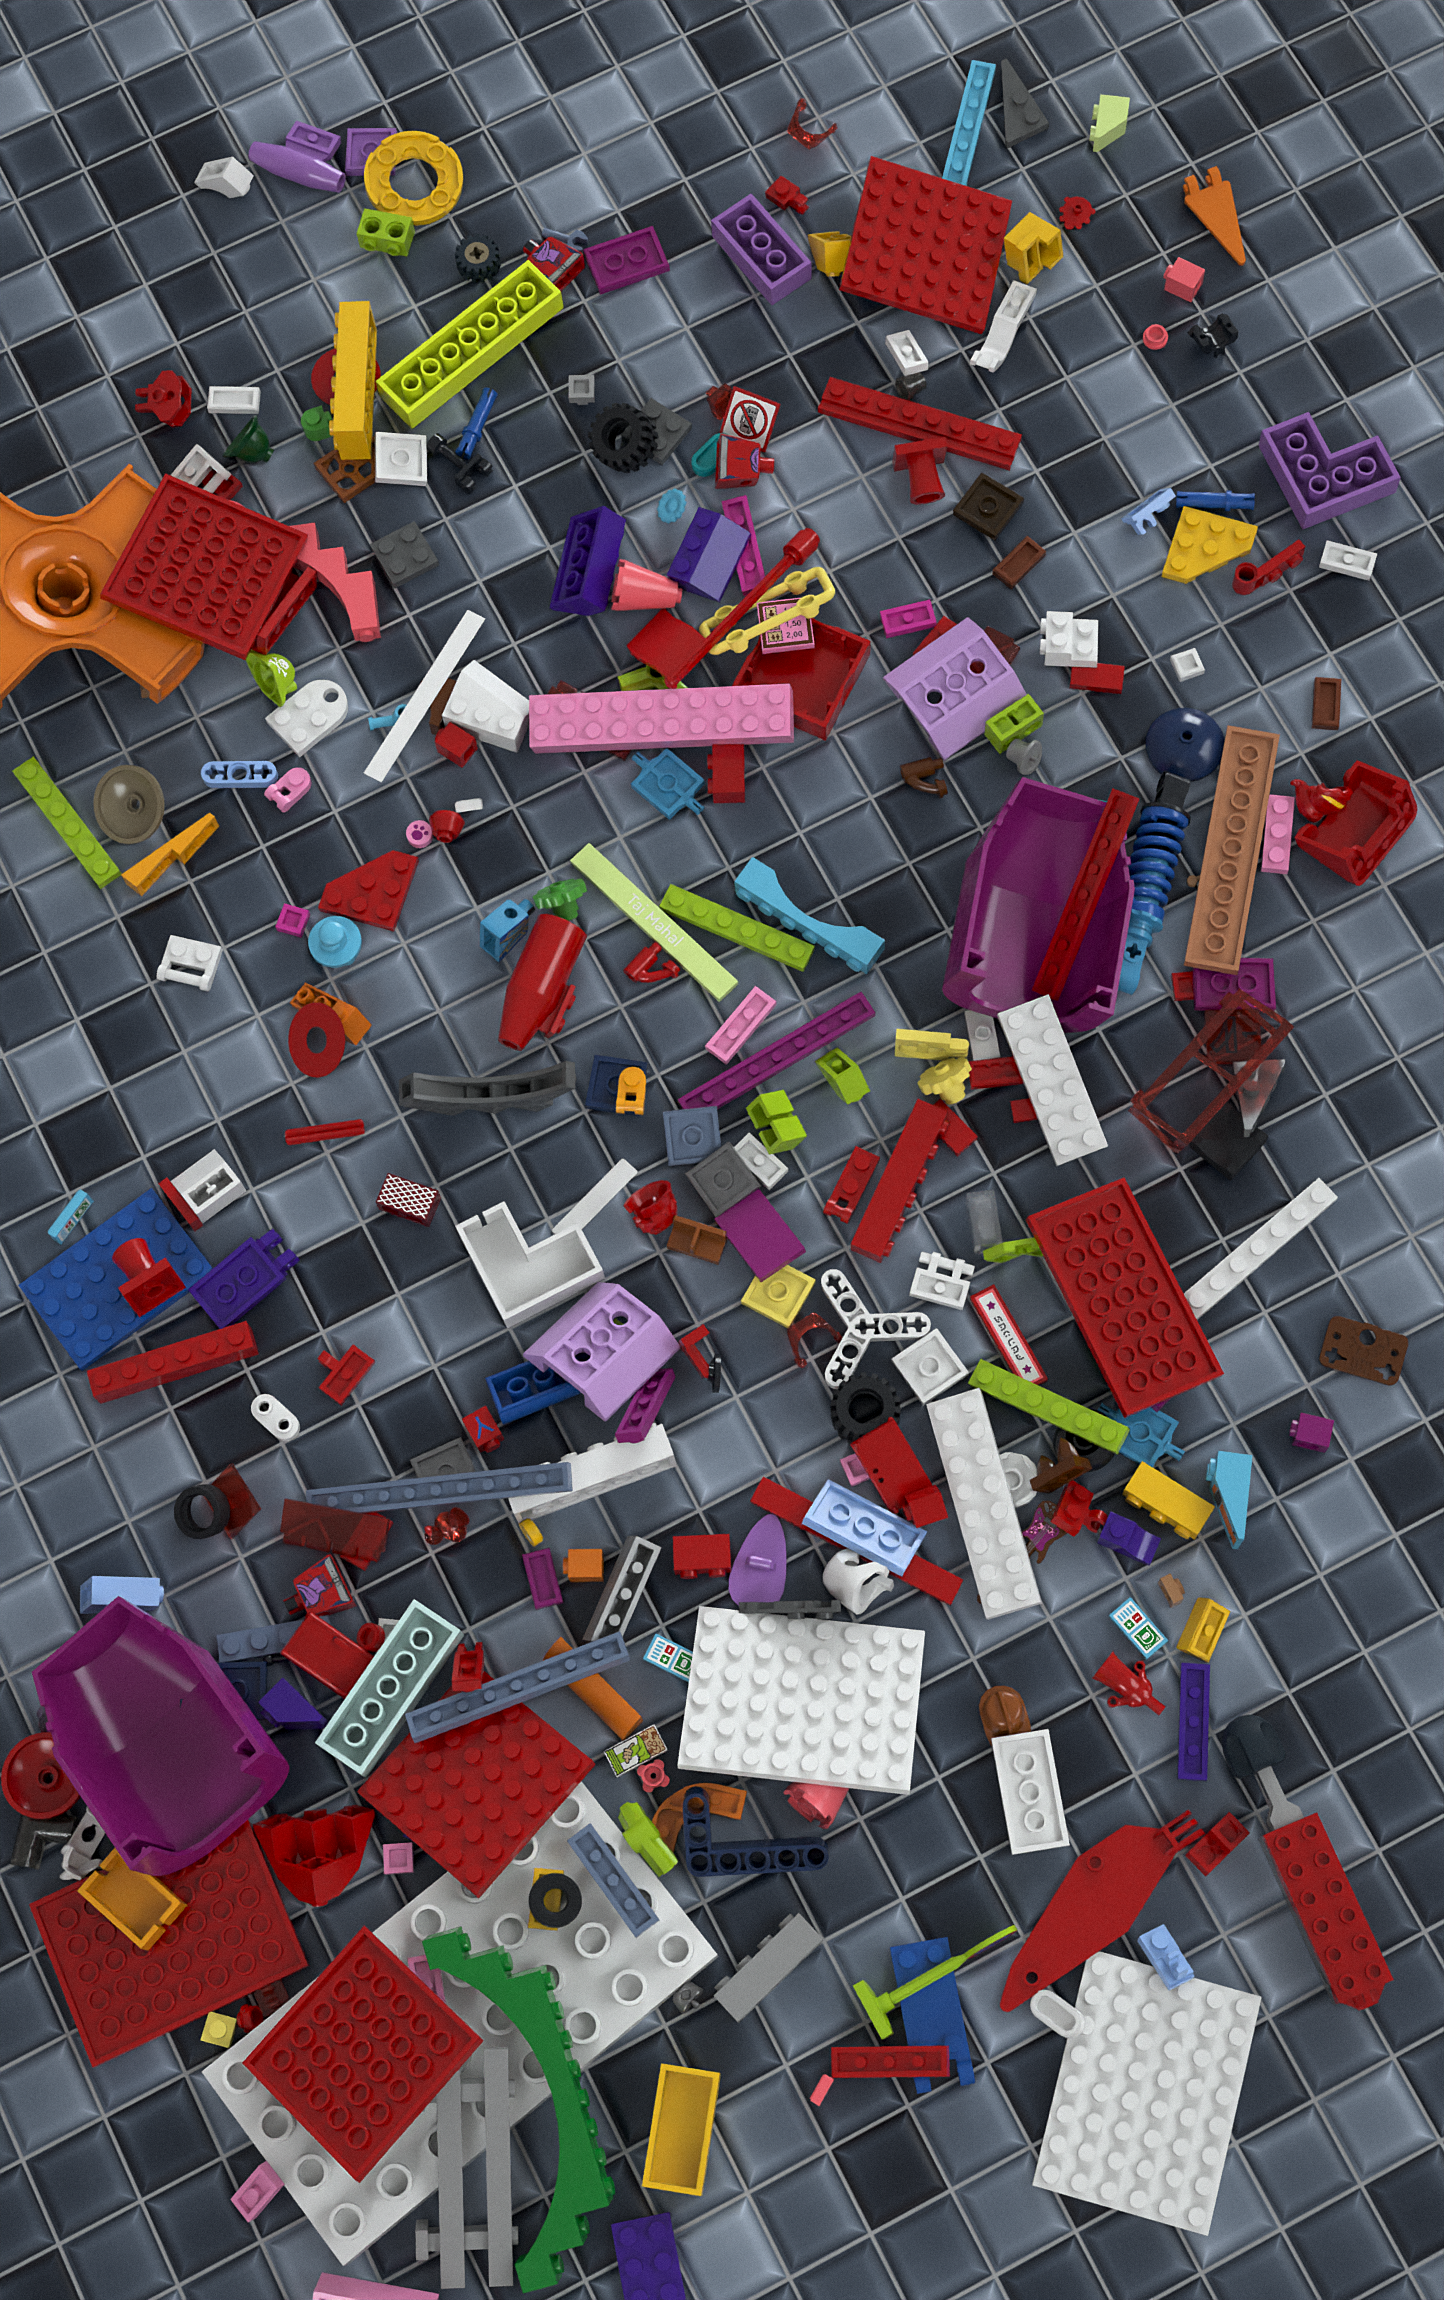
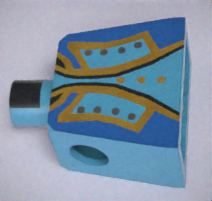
(505, 928)

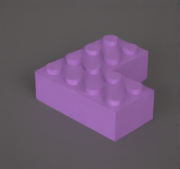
(1321, 482)

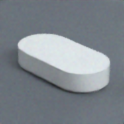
(1057, 2014)

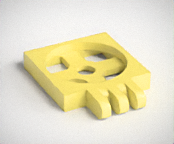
(928, 1044)

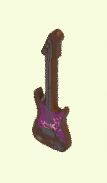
(1041, 1532)

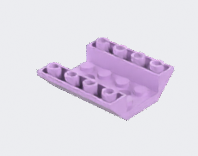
(966, 696)
(619, 1354)

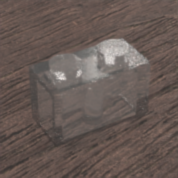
(983, 1220)

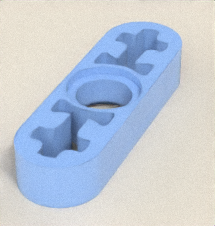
(231, 767)

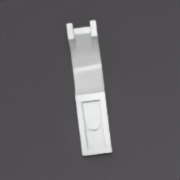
(1004, 326)

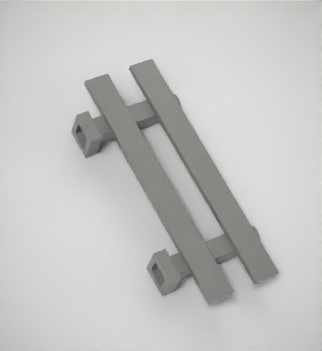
(452, 2236)

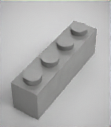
(623, 1588)
(768, 1967)

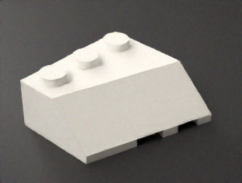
(487, 708)

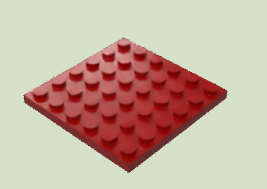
(926, 245)
(204, 566)
(477, 1789)
(362, 2053)

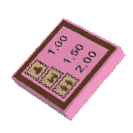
(789, 636)

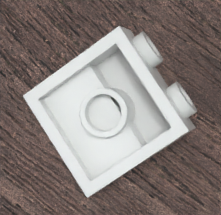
(1069, 640)

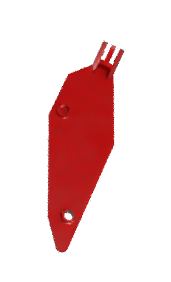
(1095, 1904)

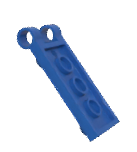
(934, 2012)

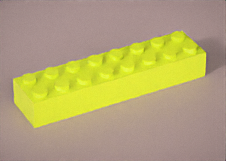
(469, 344)

